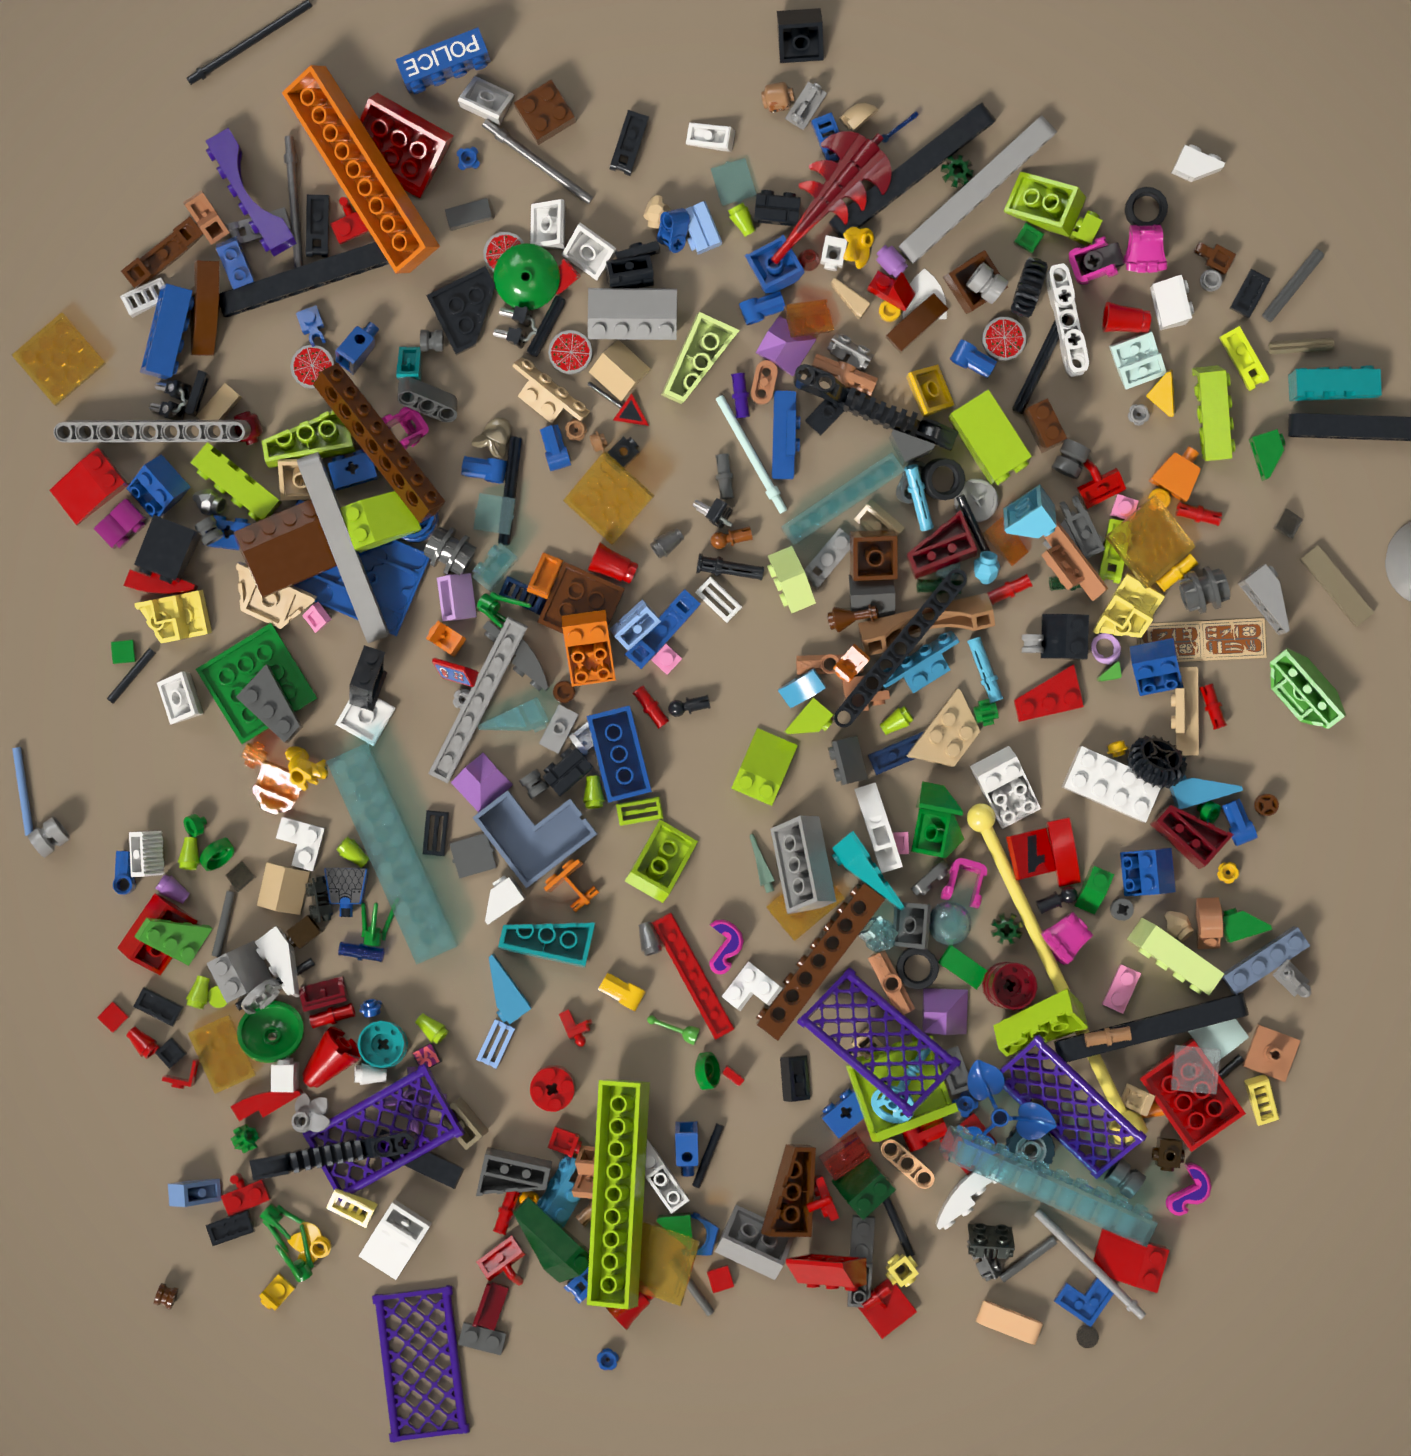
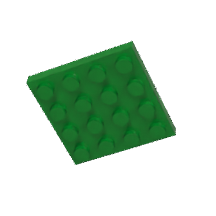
(237, 666)

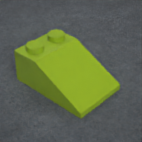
(1045, 203)
(378, 521)
(764, 766)
(661, 861)

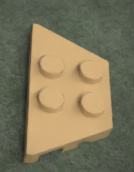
(276, 608)
(947, 734)

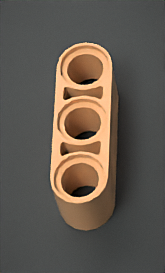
(912, 1172)
(1009, 1322)

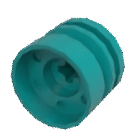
(370, 1044)

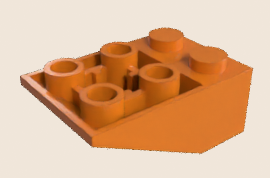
(588, 648)

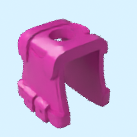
(1145, 249)
(1110, 270)
(404, 418)
(971, 866)
(1066, 937)

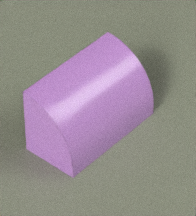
(456, 597)

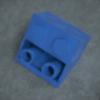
(158, 486)
(1156, 667)
(1148, 872)

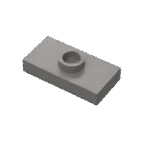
(558, 729)

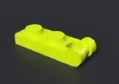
(1244, 357)

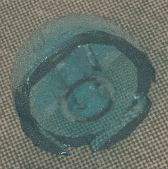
(949, 923)

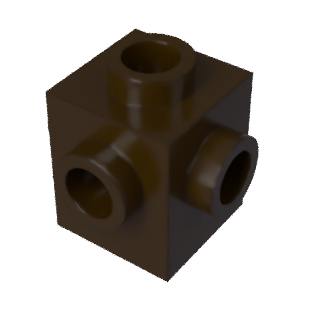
(1163, 1147)

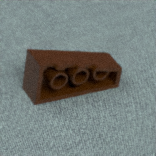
(792, 1190)

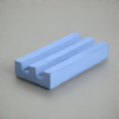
(488, 1060)

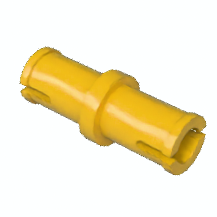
(1177, 572)

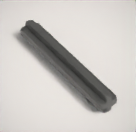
(1293, 285)

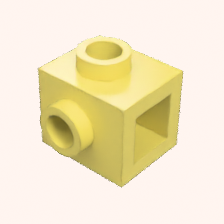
(905, 1278)

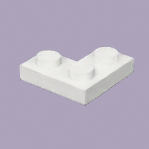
(307, 839)
(751, 982)

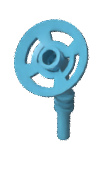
(877, 1102)

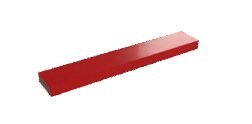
(693, 975)

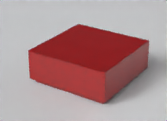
(113, 1017)
(733, 1075)
(720, 1279)

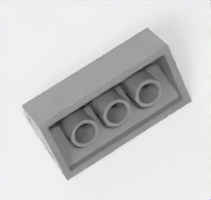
(632, 313)
(803, 864)

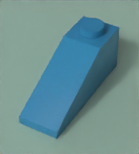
(1196, 791)
(508, 996)

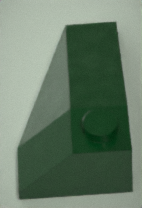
(554, 1246)

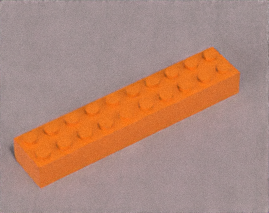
(360, 169)

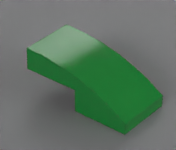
(962, 966)

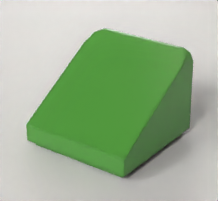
(1111, 673)

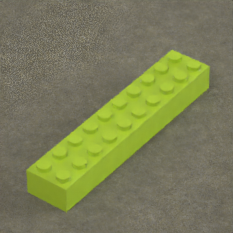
(618, 1193)

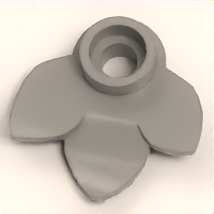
(313, 1112)

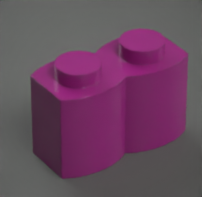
(120, 524)

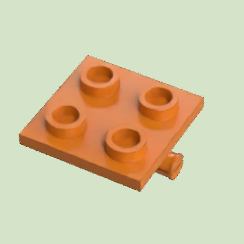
(569, 868)

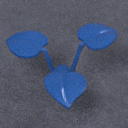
(1033, 1119)

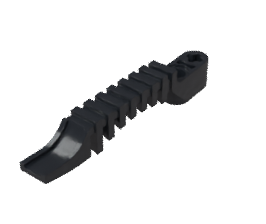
(870, 410)
(332, 1153)

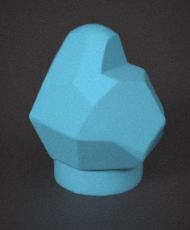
(986, 567)

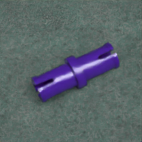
(740, 395)

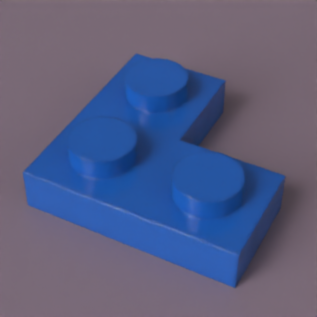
(1085, 1306)

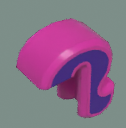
(729, 948)
(1193, 1194)

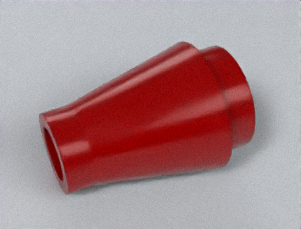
(144, 1044)

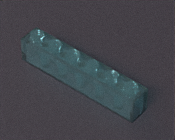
(842, 499)

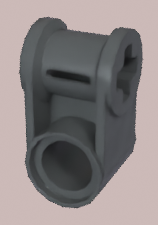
(1103, 257)

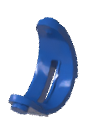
(712, 1232)

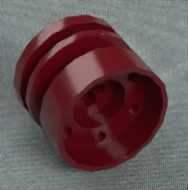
(1019, 992)

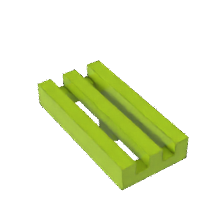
(656, 808)

